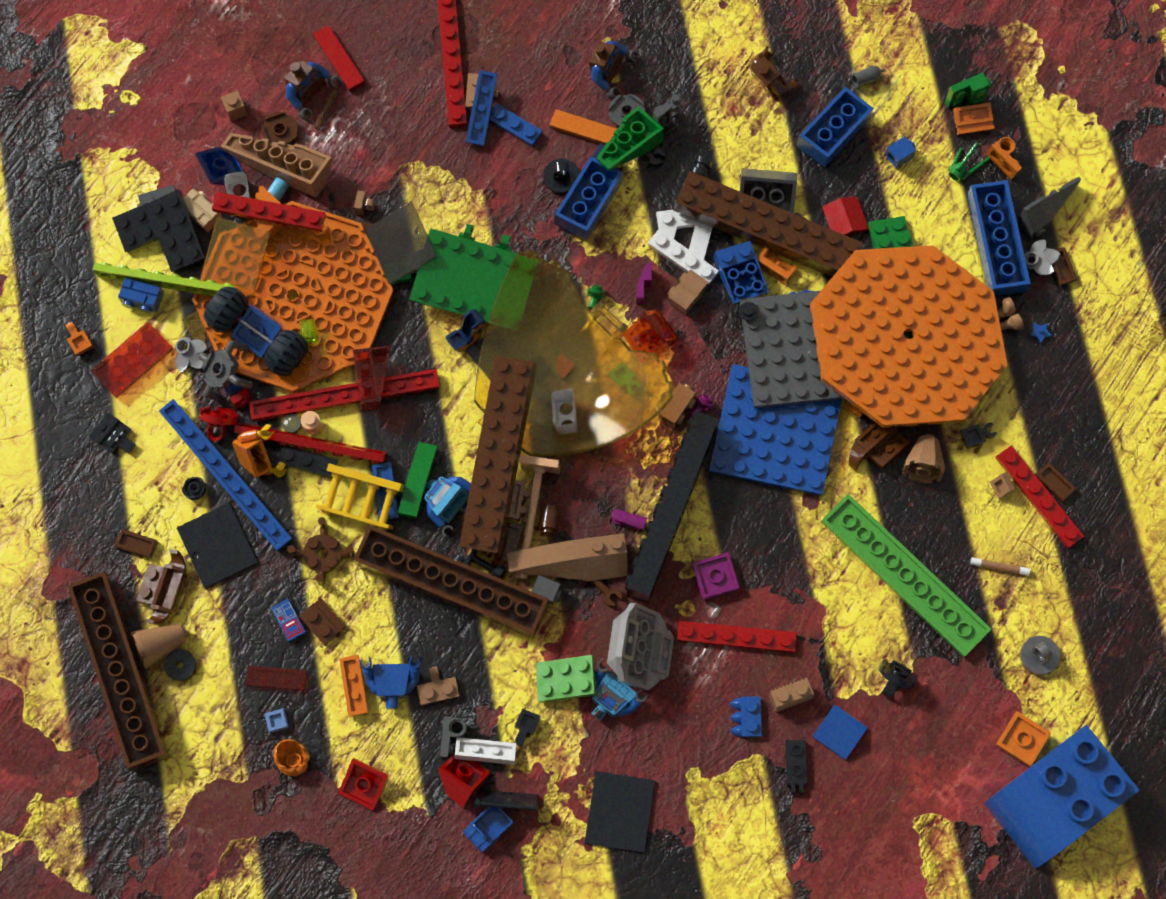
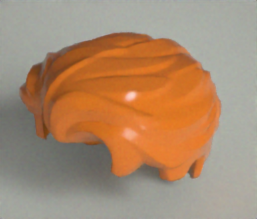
(291, 757)

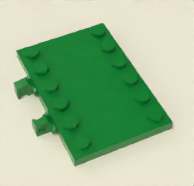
(463, 273)

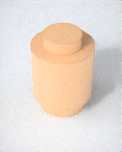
(311, 422)

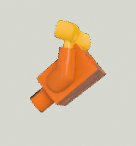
(253, 455)

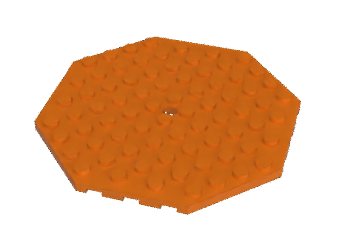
(335, 285)
(902, 380)

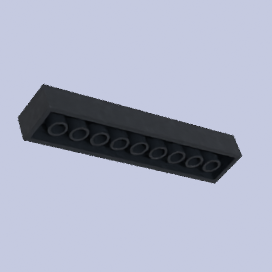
(672, 507)

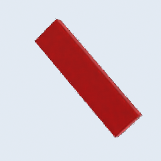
(339, 58)

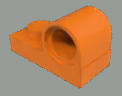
(1002, 157)

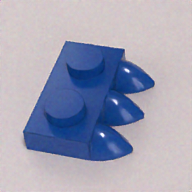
(748, 717)

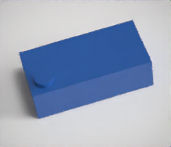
(835, 127)
(588, 199)

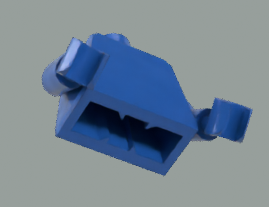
(391, 680)

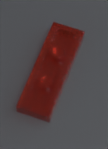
(276, 678)

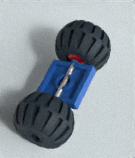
(256, 330)

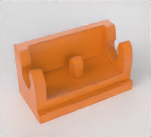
(776, 266)

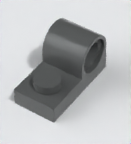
(447, 746)

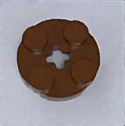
(282, 120)

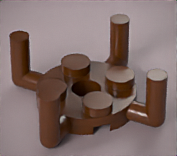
(320, 542)

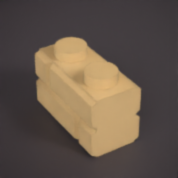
(201, 209)

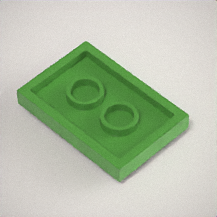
(566, 678)

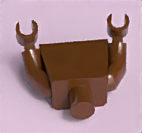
(769, 76)

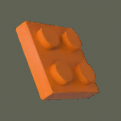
(1023, 739)

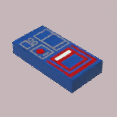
(288, 620)

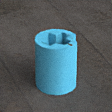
(278, 188)

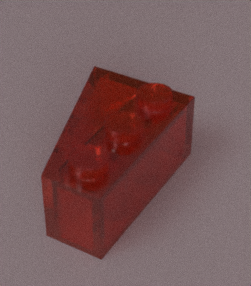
(370, 375)

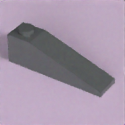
(1042, 211)

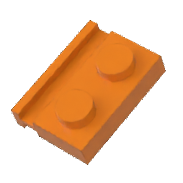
(973, 118)

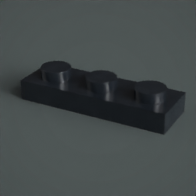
(306, 461)

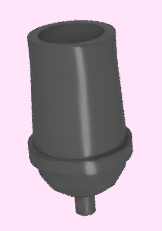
(867, 76)

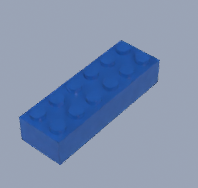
(998, 238)

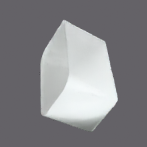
(234, 179)
(559, 398)

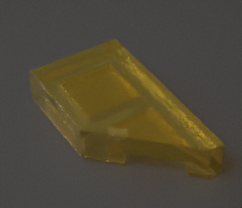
(195, 326)

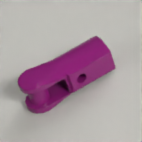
(629, 520)

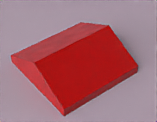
(845, 216)
(363, 784)

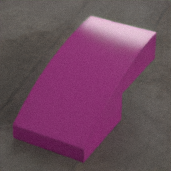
(644, 281)

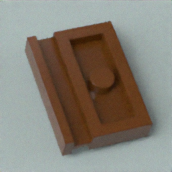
(322, 621)

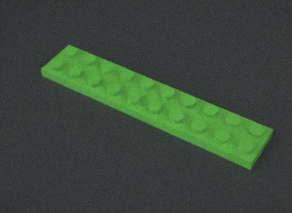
(906, 575)

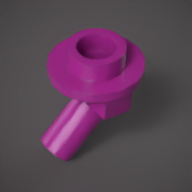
(704, 403)

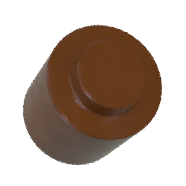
(549, 520)

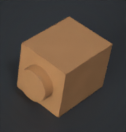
(234, 106)

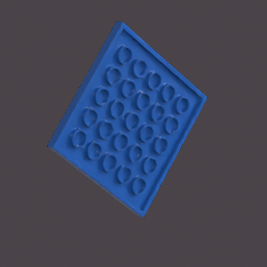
(773, 444)

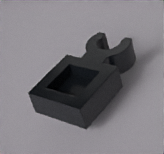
(975, 435)

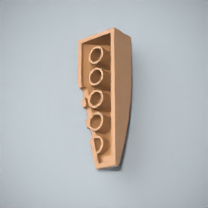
(295, 164)
(575, 559)

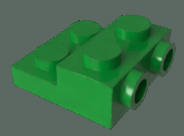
(970, 91)
(890, 233)

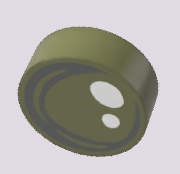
(291, 423)

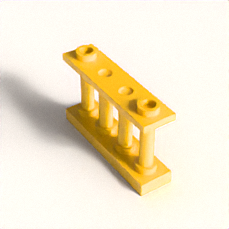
(373, 484)

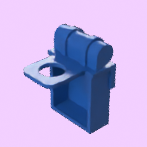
(488, 828)

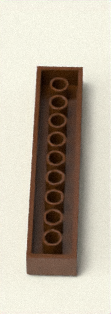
(764, 224)
(498, 455)
(451, 581)
(118, 672)

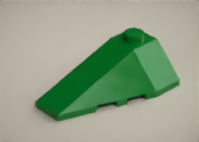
(631, 140)

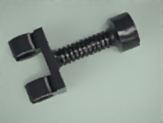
(498, 571)

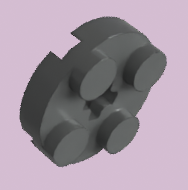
(620, 103)

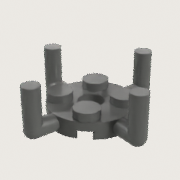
(227, 373)

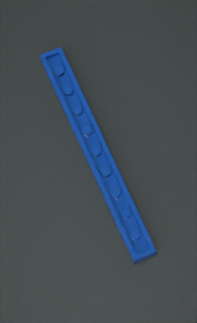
(225, 475)

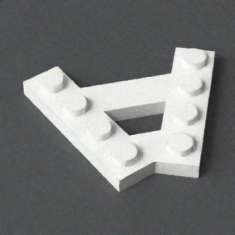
(684, 258)

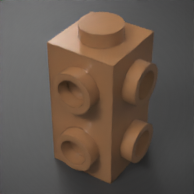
(682, 400)

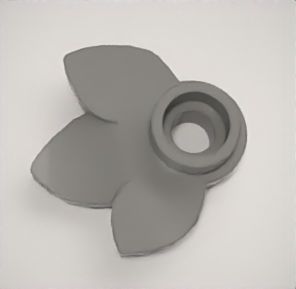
(1043, 258)
(190, 355)

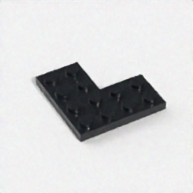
(166, 221)

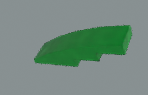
(417, 480)

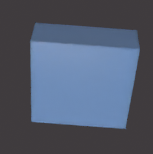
(276, 720)

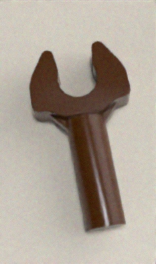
(607, 592)

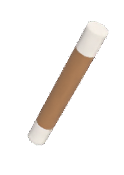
(1000, 566)

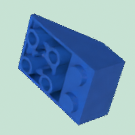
(740, 272)

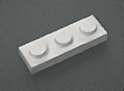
(485, 751)

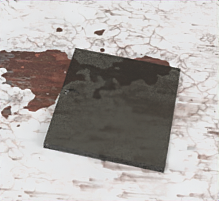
(400, 243)

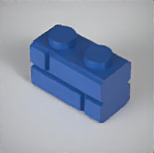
(140, 295)

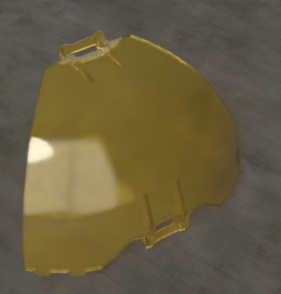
(543, 319)

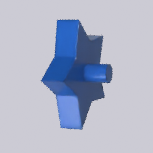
(1040, 332)

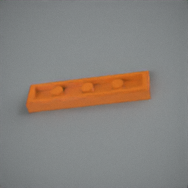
(582, 127)

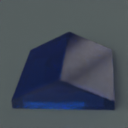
(217, 164)

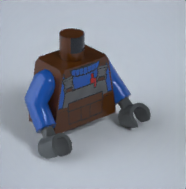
(605, 63)
(304, 82)

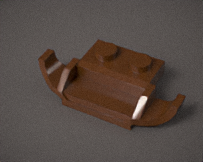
(878, 445)
(163, 587)

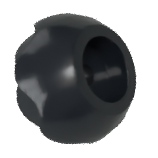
(194, 482)

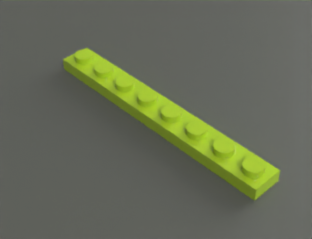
(158, 278)

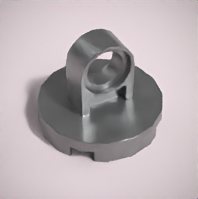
(1040, 655)

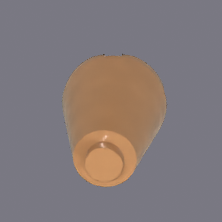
(158, 642)

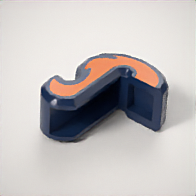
(469, 331)

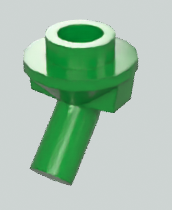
(595, 292)

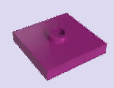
(715, 576)

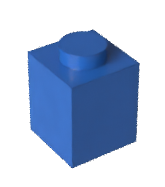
(900, 152)

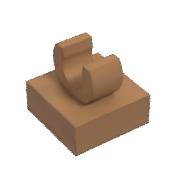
(363, 203)
(1002, 485)

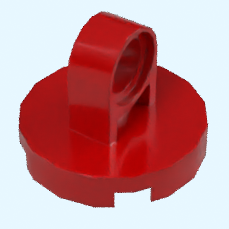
(218, 418)

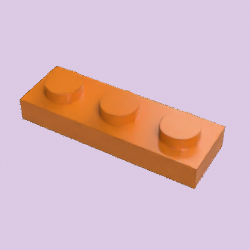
(353, 686)

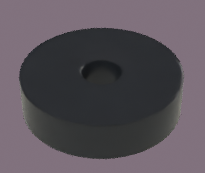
(189, 665)

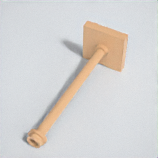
(539, 466)

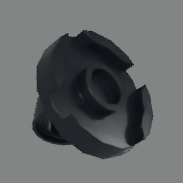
(560, 176)
(897, 675)

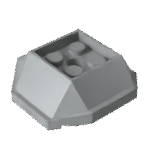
(640, 647)

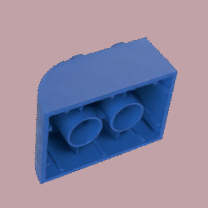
(1061, 796)

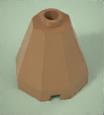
(925, 460)

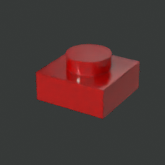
(241, 399)

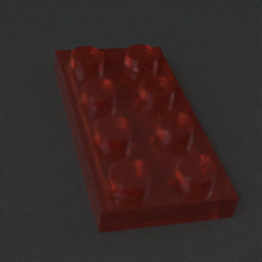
(132, 360)

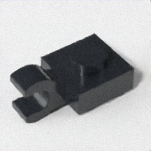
(526, 724)

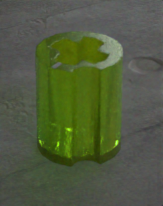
(308, 330)

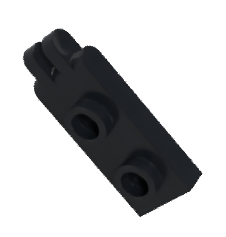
(796, 765)

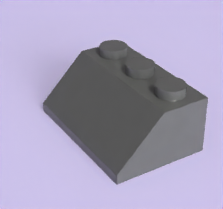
(770, 186)

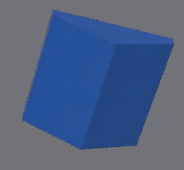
(839, 732)

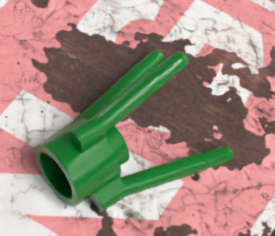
(958, 171)

